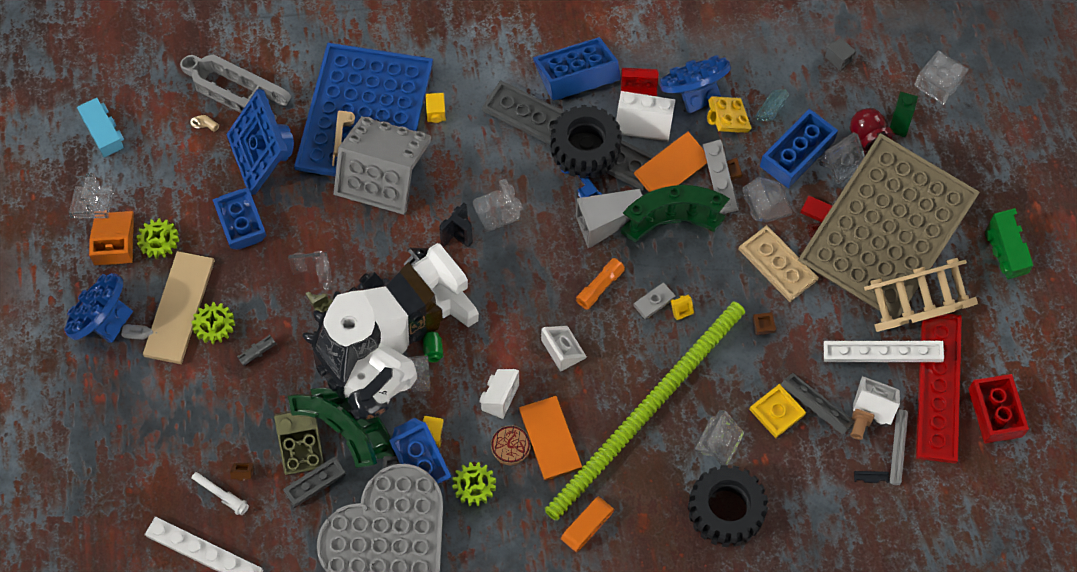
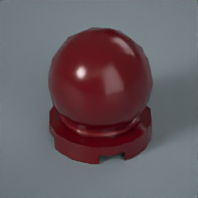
(868, 125)

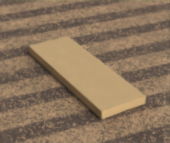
(177, 306)

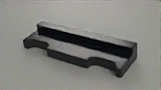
(871, 476)

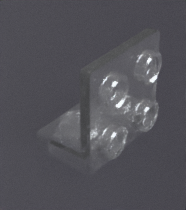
(312, 263)

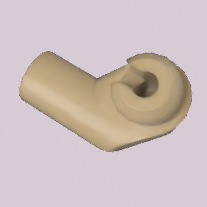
(204, 121)

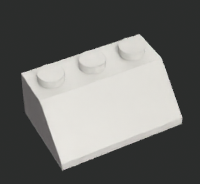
(645, 116)

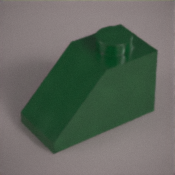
(903, 113)

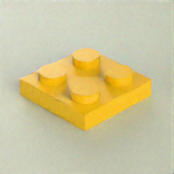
(777, 411)

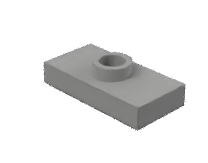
(654, 301)

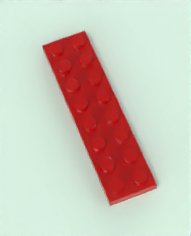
(940, 392)

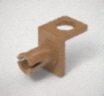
(861, 420)

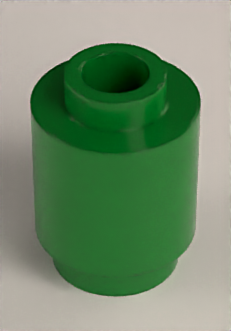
(432, 346)

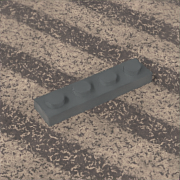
(817, 403)

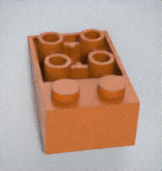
(112, 239)

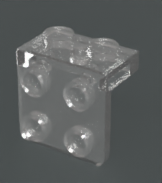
(498, 207)

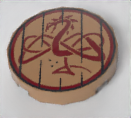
(510, 445)

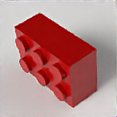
(998, 408)

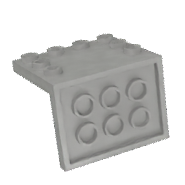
(378, 164)

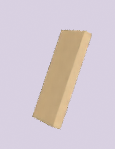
(778, 263)

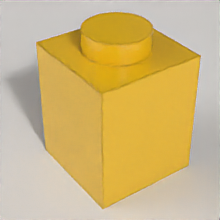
(435, 107)

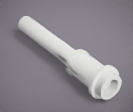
(228, 498)

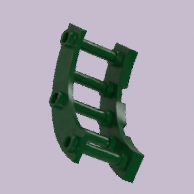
(674, 205)
(329, 407)

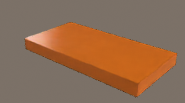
(672, 164)
(550, 438)

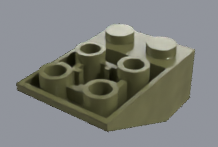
(298, 442)

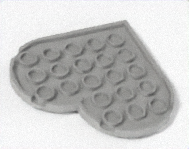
(390, 529)

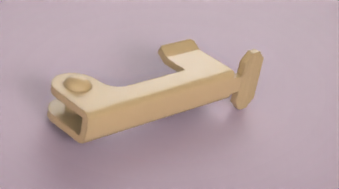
(343, 119)

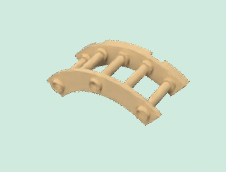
(930, 310)

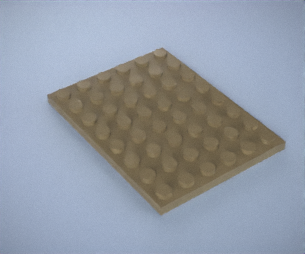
(888, 223)

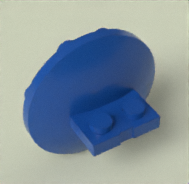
(696, 81)
(100, 310)

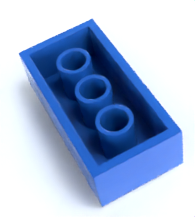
(798, 148)

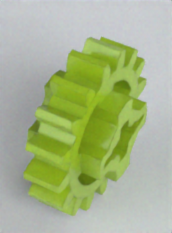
(157, 239)
(220, 327)
(477, 475)

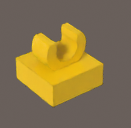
(682, 307)

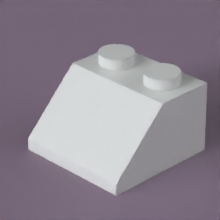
(500, 392)
(877, 400)

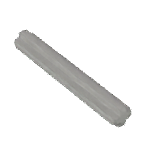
(898, 447)

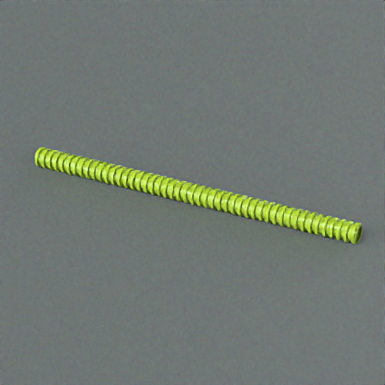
(644, 411)

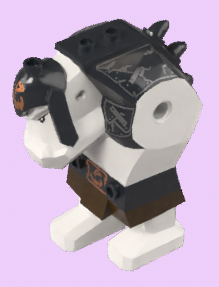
(371, 328)

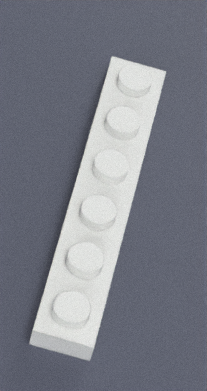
(883, 351)
(197, 548)

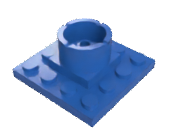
(259, 141)

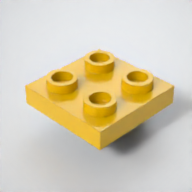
(728, 114)

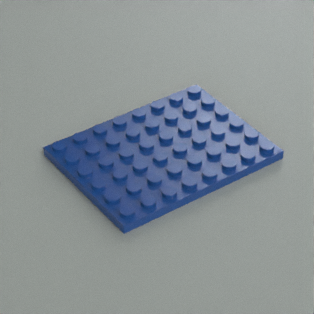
(368, 84)

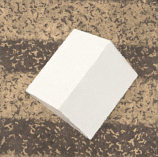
(562, 346)

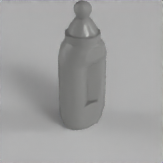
(136, 331)

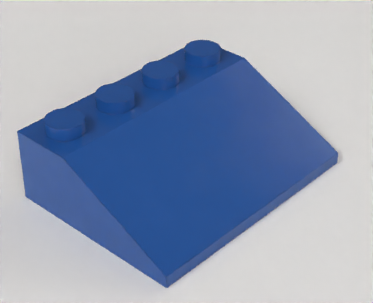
(577, 68)

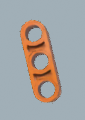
(587, 524)

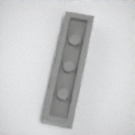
(720, 174)

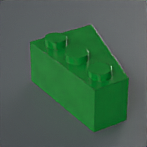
(1008, 245)

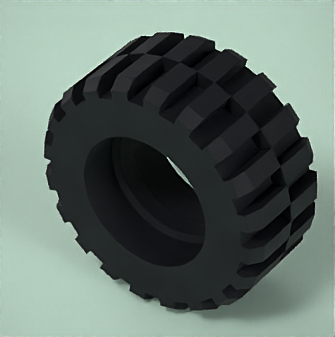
(585, 120)
(737, 482)

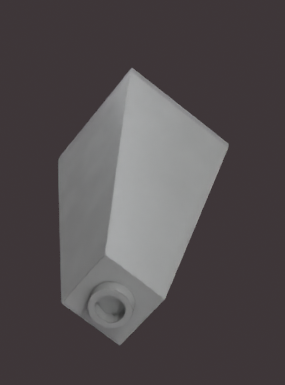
(603, 214)

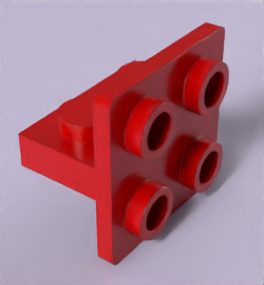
(639, 81)

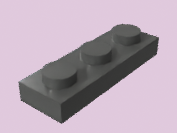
(314, 482)

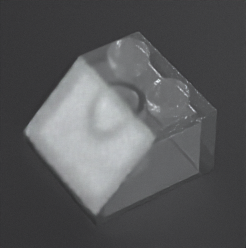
(766, 200)

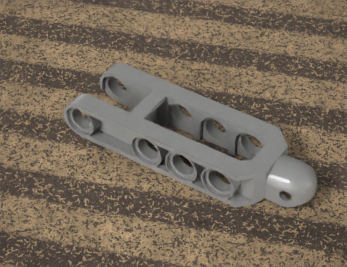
(200, 69)

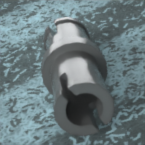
(256, 350)

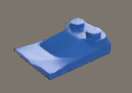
(239, 219)
(417, 447)

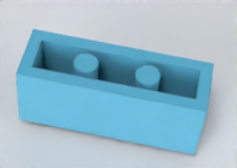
(101, 127)

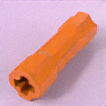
(590, 294)

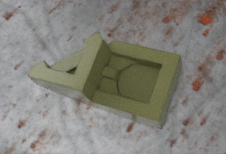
(319, 302)

